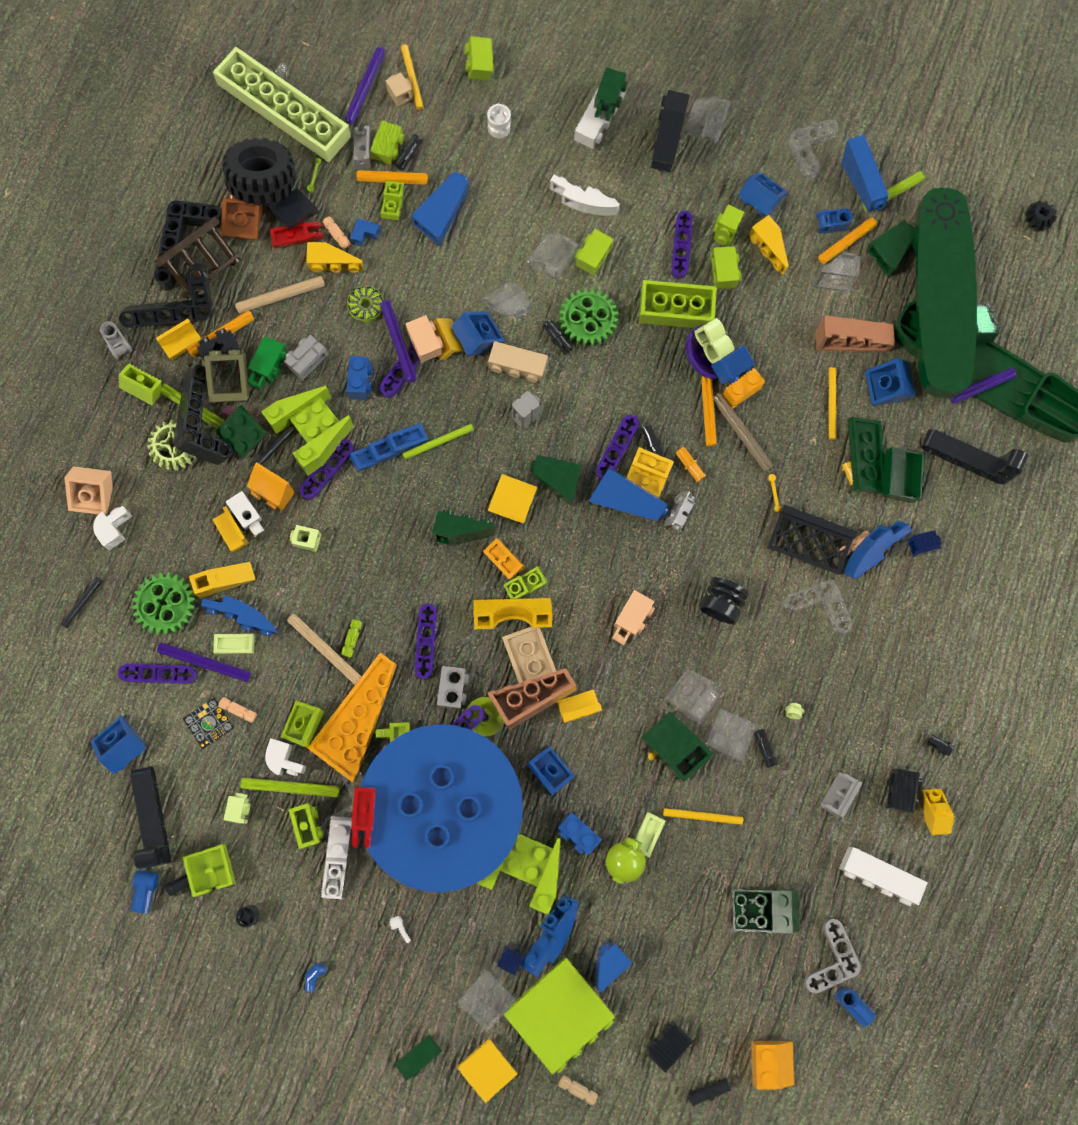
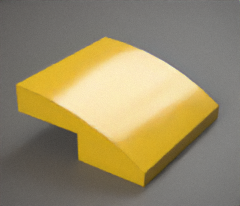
(649, 471)
(512, 498)
(487, 1070)

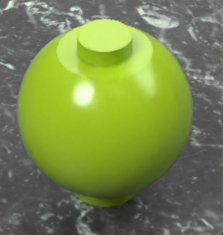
(626, 861)

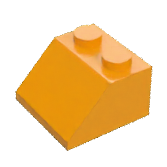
(269, 487)
(772, 1064)

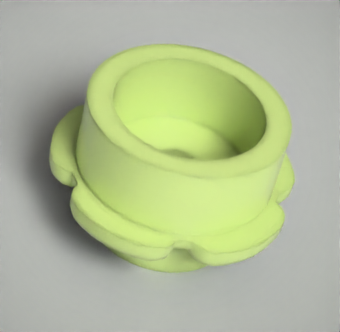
(794, 711)

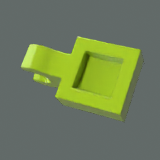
(395, 731)

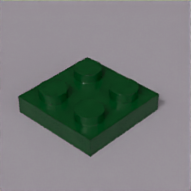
(241, 431)

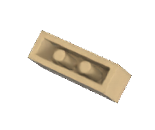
(517, 362)

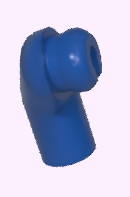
(312, 974)

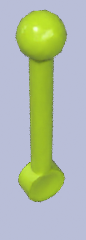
(310, 188)

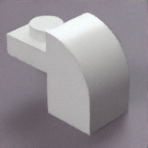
(106, 527)
(277, 759)

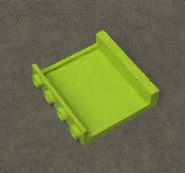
(559, 1016)

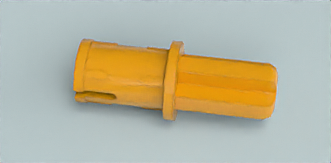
(690, 464)

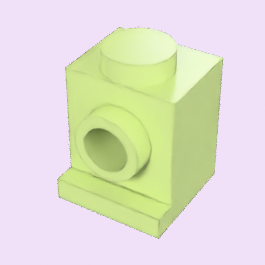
(300, 532)
(237, 808)

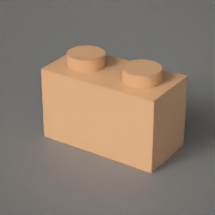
(424, 339)

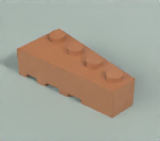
(853, 335)
(532, 696)

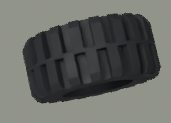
(259, 171)

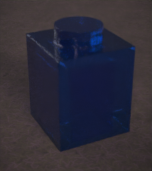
(924, 543)
(510, 960)

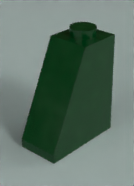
(890, 246)
(557, 476)

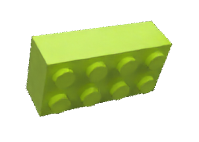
(676, 304)

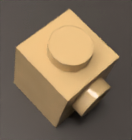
(399, 89)

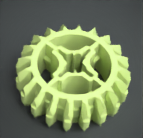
(159, 444)

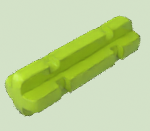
(351, 638)

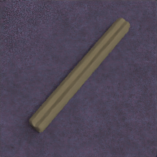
(742, 432)

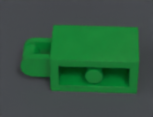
(266, 362)

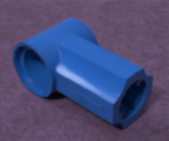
(144, 885)
(855, 1006)

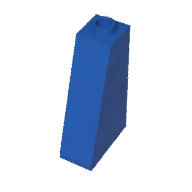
(864, 174)
(441, 208)
(625, 495)

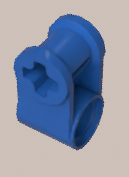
(830, 220)

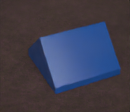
(550, 770)

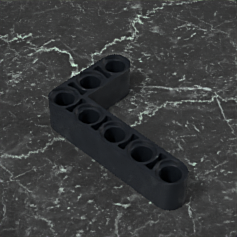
(171, 236)
(175, 307)
(187, 430)
(973, 459)
(151, 820)

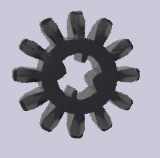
(1040, 215)

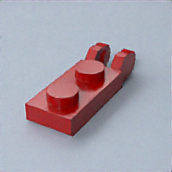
(282, 237)
(363, 814)

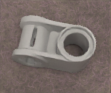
(116, 342)

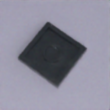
(293, 209)

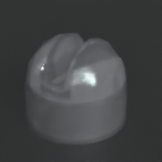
(282, 71)

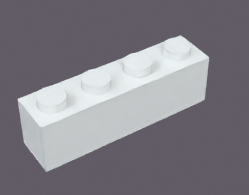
(590, 128)
(882, 875)

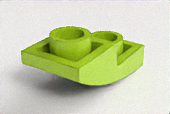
(392, 200)
(525, 584)

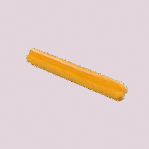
(383, 176)
(847, 240)
(233, 325)
(709, 415)

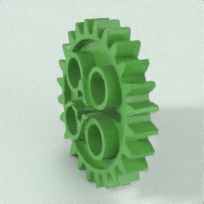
(599, 305)
(148, 597)

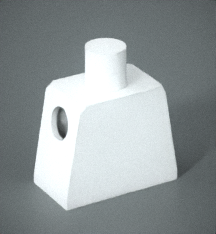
(241, 507)

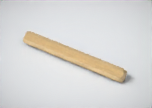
(280, 294)
(324, 649)

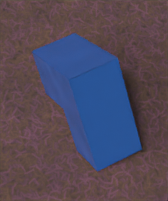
(362, 230)

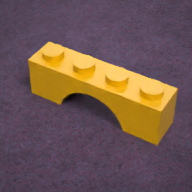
(492, 612)

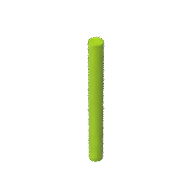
(438, 441)

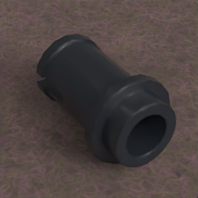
(940, 745)
(177, 885)

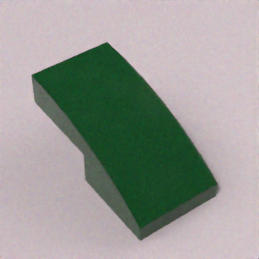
(418, 1057)

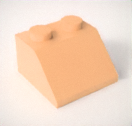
(88, 490)

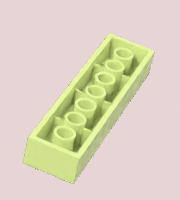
(282, 104)

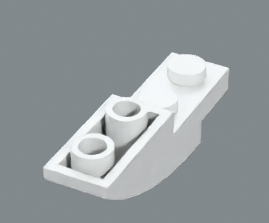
(588, 201)
(336, 857)

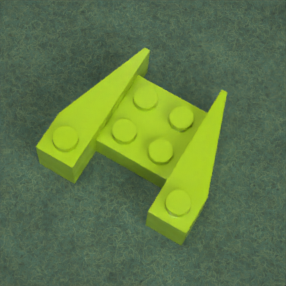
(313, 422)
(535, 865)

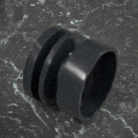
(724, 599)

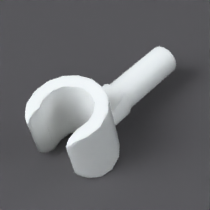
(396, 922)

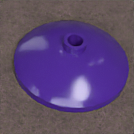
(697, 357)

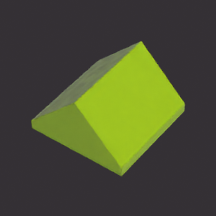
(302, 724)

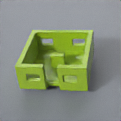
(209, 870)

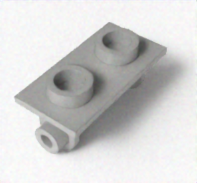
(682, 503)

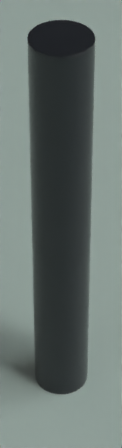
(275, 445)
(81, 602)

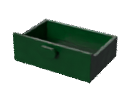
(903, 475)

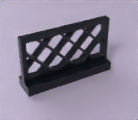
(815, 523)

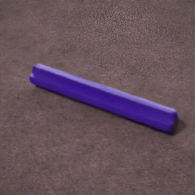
(985, 385)

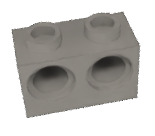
(447, 687)

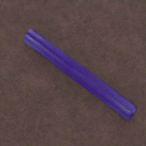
(364, 86)
(398, 341)
(203, 662)

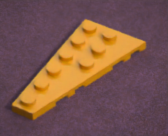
(350, 728)

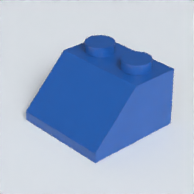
(762, 193)
(476, 332)
(890, 382)
(117, 745)
(609, 964)

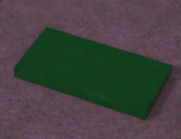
(866, 454)

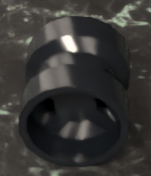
(244, 918)

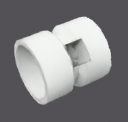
(499, 121)

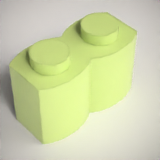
(714, 340)

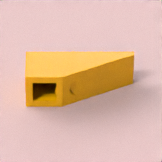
(770, 241)
(326, 257)
(221, 579)

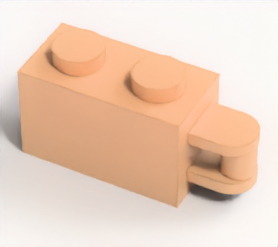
(632, 616)

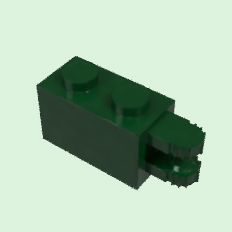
(609, 92)

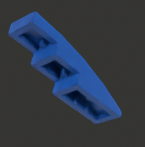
(389, 447)

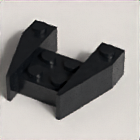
(670, 129)

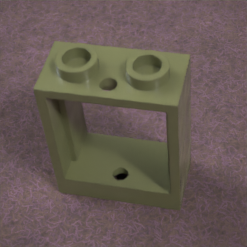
(227, 395)

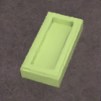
(234, 643)
(649, 832)

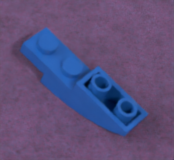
(870, 549)
(247, 616)
(554, 936)

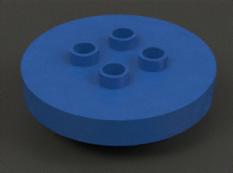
(443, 808)

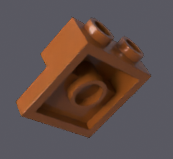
(240, 219)

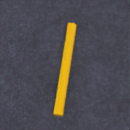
(412, 78)
(832, 403)
(703, 816)

